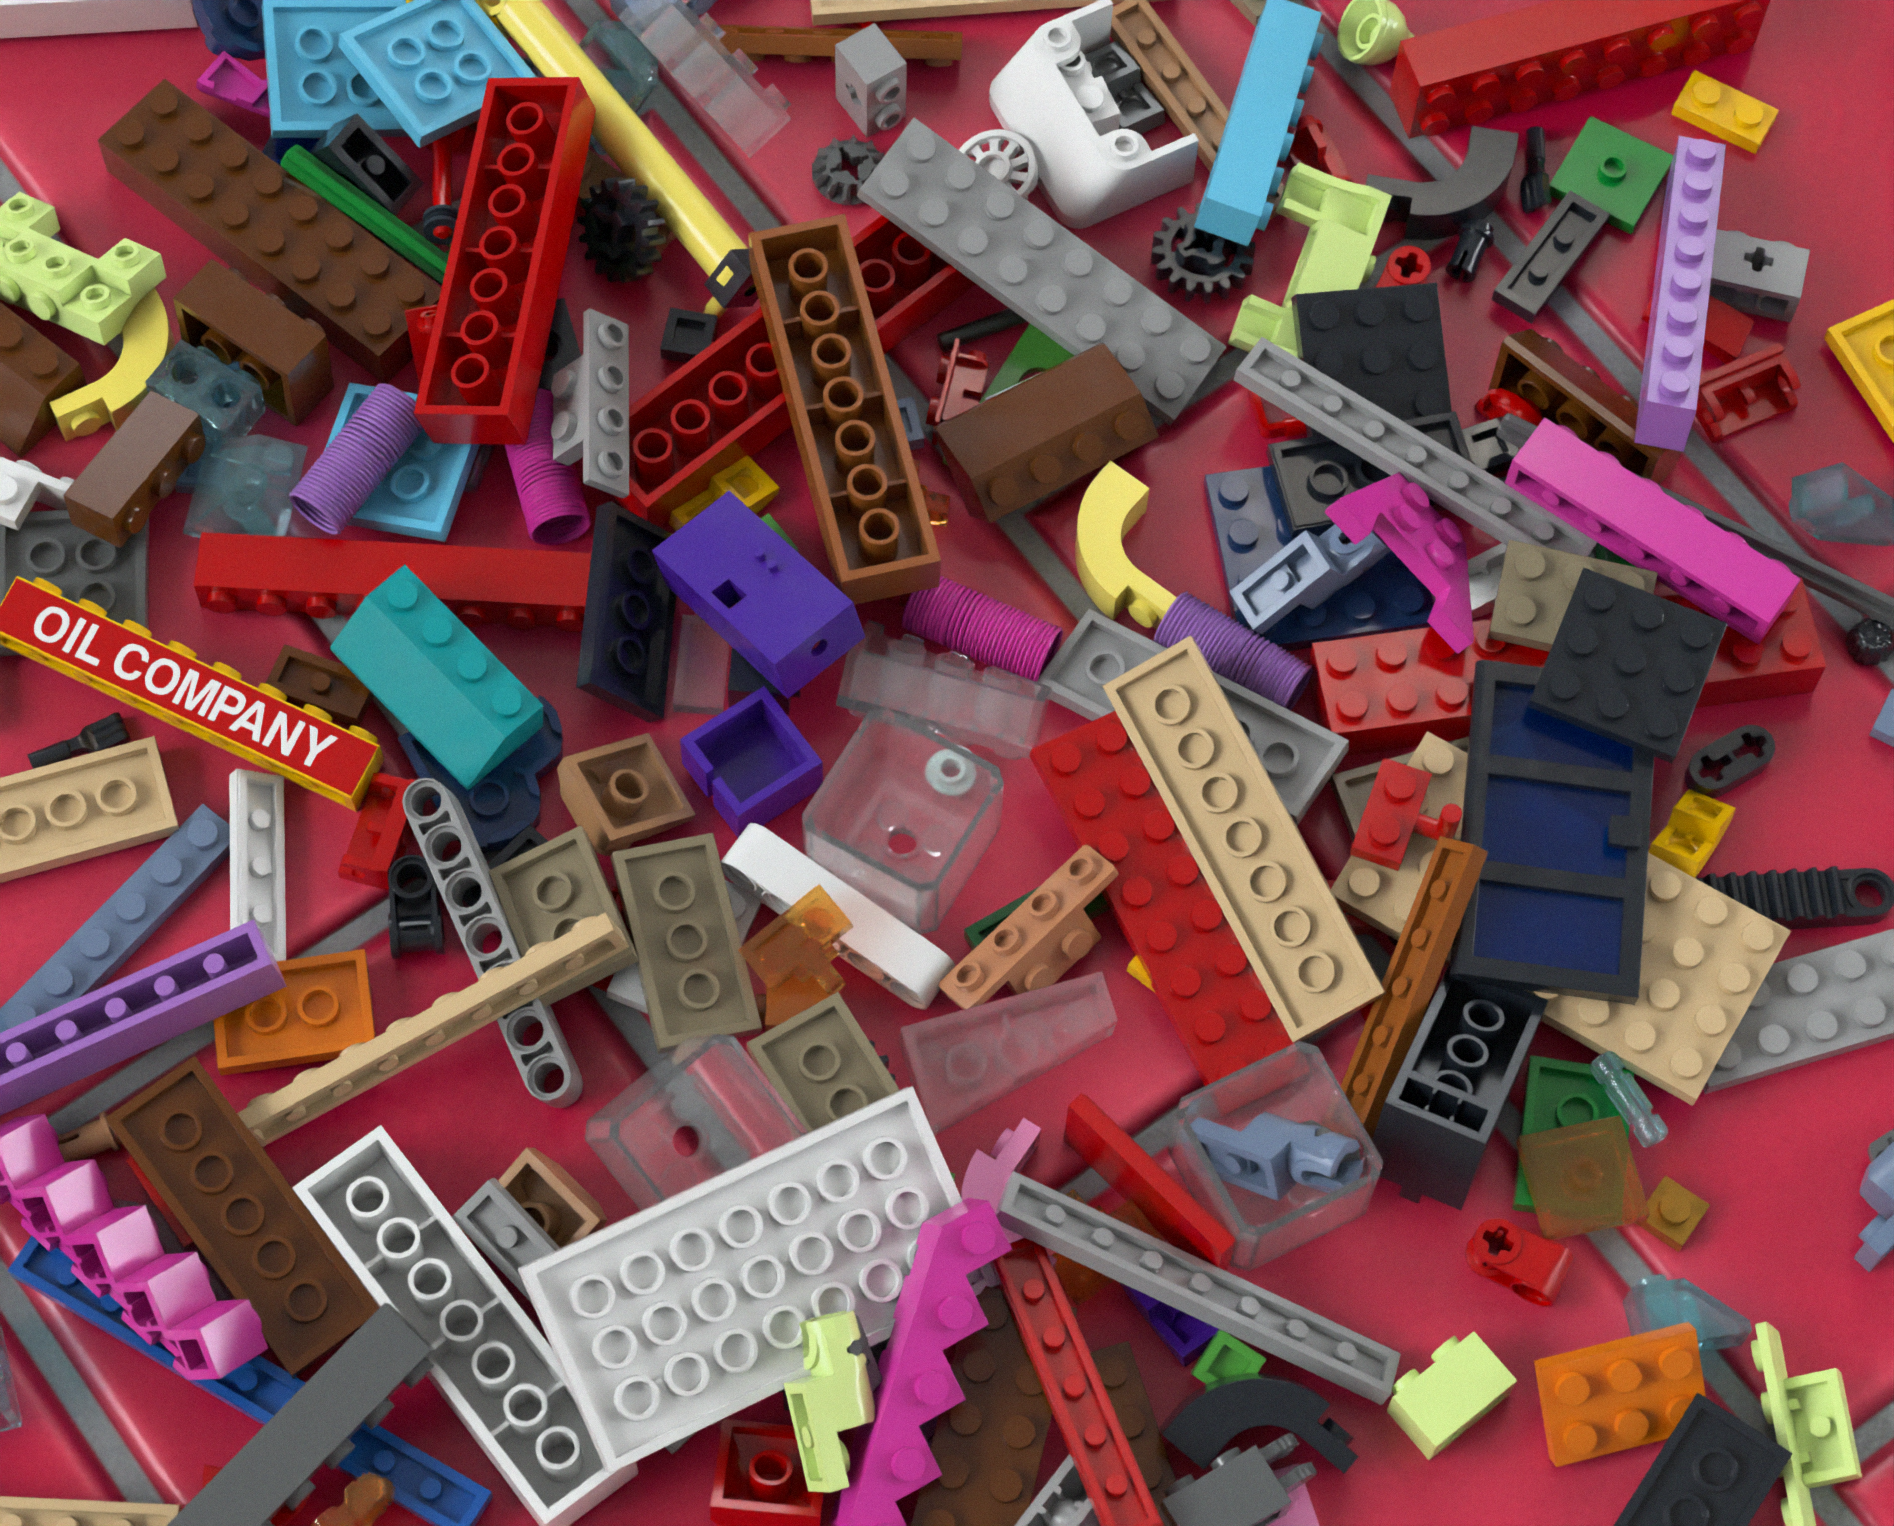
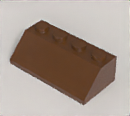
(30, 377)
(1579, 400)
(1044, 433)

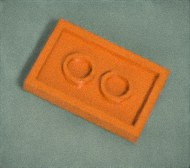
(306, 1022)
(1618, 1392)

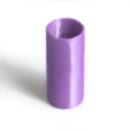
(351, 472)
(1276, 672)

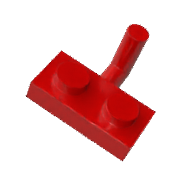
(1394, 815)

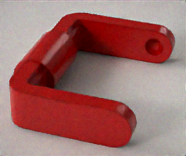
(1287, 427)

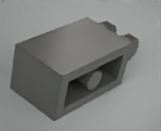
(1238, 1489)

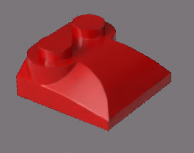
(761, 1478)

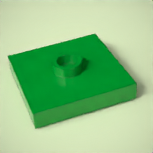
(1612, 172)

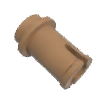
(88, 1140)

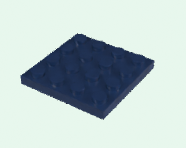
(1253, 528)

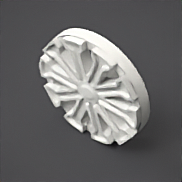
(1003, 164)

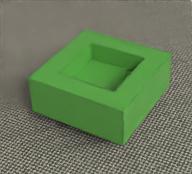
(1225, 1358)

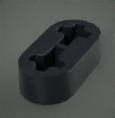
(1735, 770)

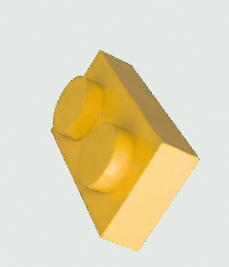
(1724, 112)

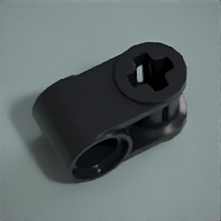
(414, 917)

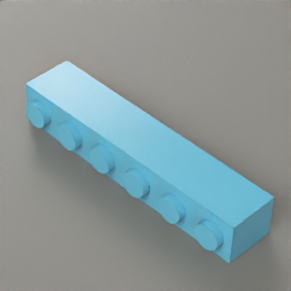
(1259, 121)

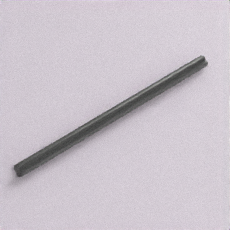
(1814, 574)

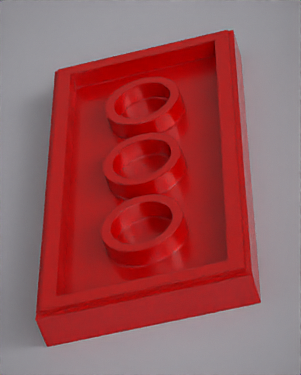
(1144, 1181)

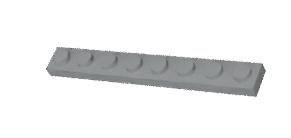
(1403, 449)
(1197, 1288)

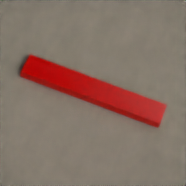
(1073, 1387)

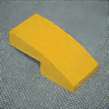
(742, 479)
(1692, 832)

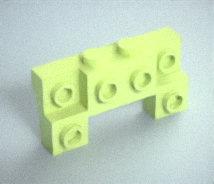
(1334, 257)
(64, 283)

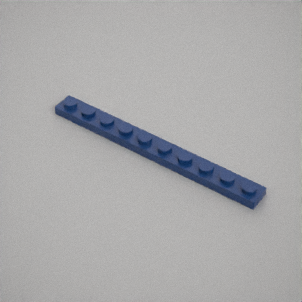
(261, 1390)

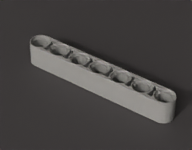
(476, 923)

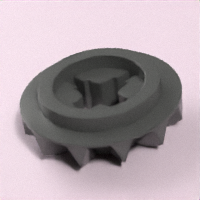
(841, 186)

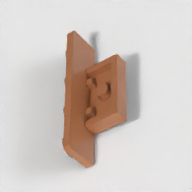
(1037, 938)

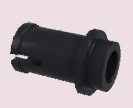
(1474, 239)

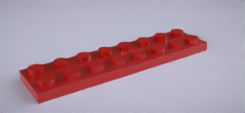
(1161, 898)

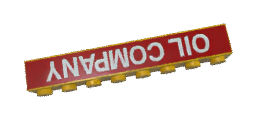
(189, 693)

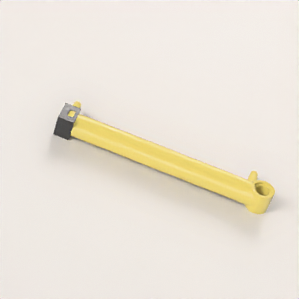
(635, 152)

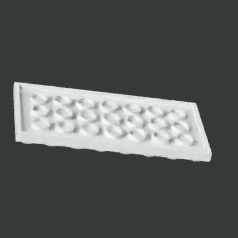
(706, 1291)

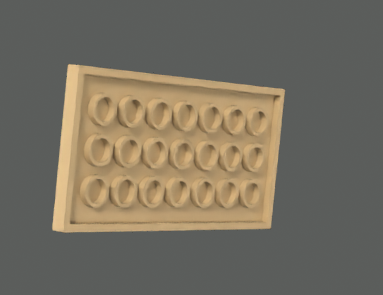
(1697, 956)

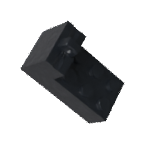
(1454, 1088)

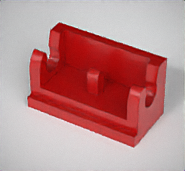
(1746, 393)
(380, 833)

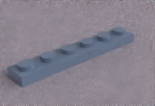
(125, 919)

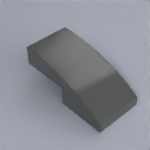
(1123, 78)

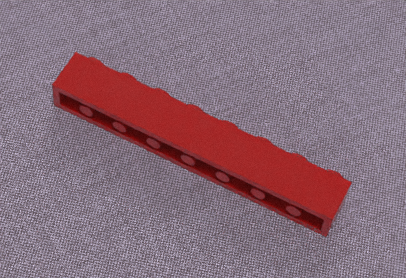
(337, 574)

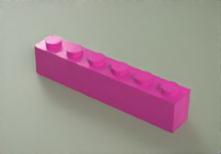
(1652, 530)

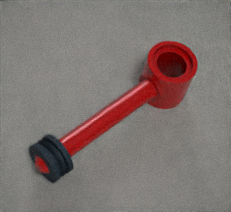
(441, 218)

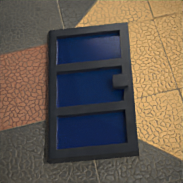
(1563, 846)

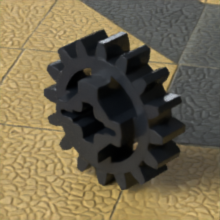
(621, 229)
(1199, 258)

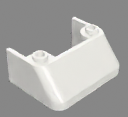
(1078, 169)

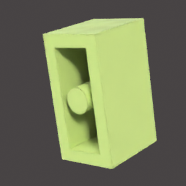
(1450, 1393)

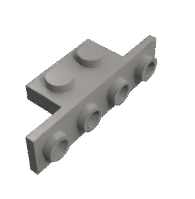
(594, 406)

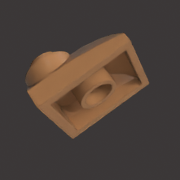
(622, 793)
(552, 1198)

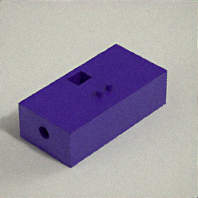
(781, 597)

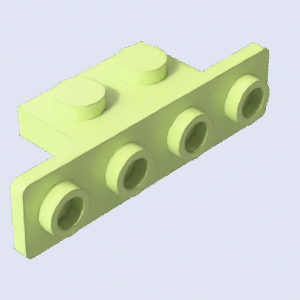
(1808, 1421)

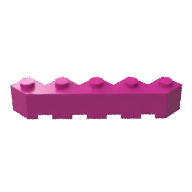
(122, 1255)
(917, 1381)

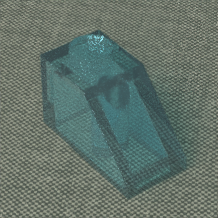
(1842, 507)
(1664, 1303)

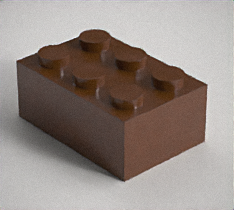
(261, 334)

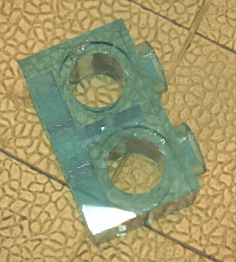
(213, 387)

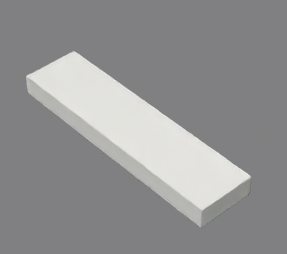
(258, 855)

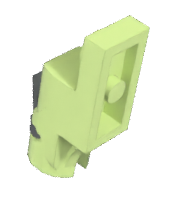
(832, 1397)

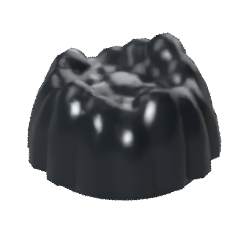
(1870, 641)

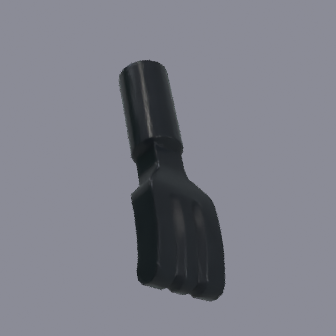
(1535, 184)
(93, 738)

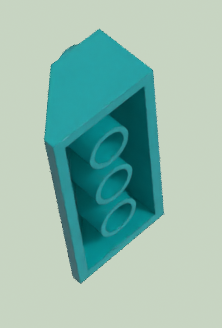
(437, 678)

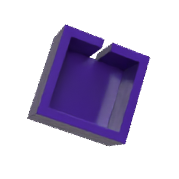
(752, 761)

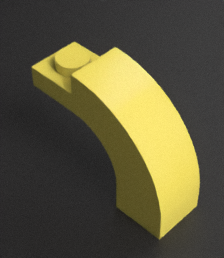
(115, 396)
(1110, 579)

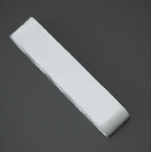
(877, 942)

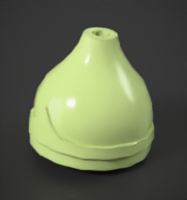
(1371, 31)

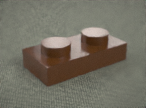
(320, 683)

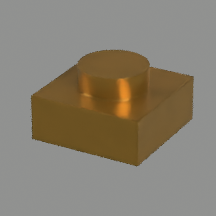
(1673, 1213)

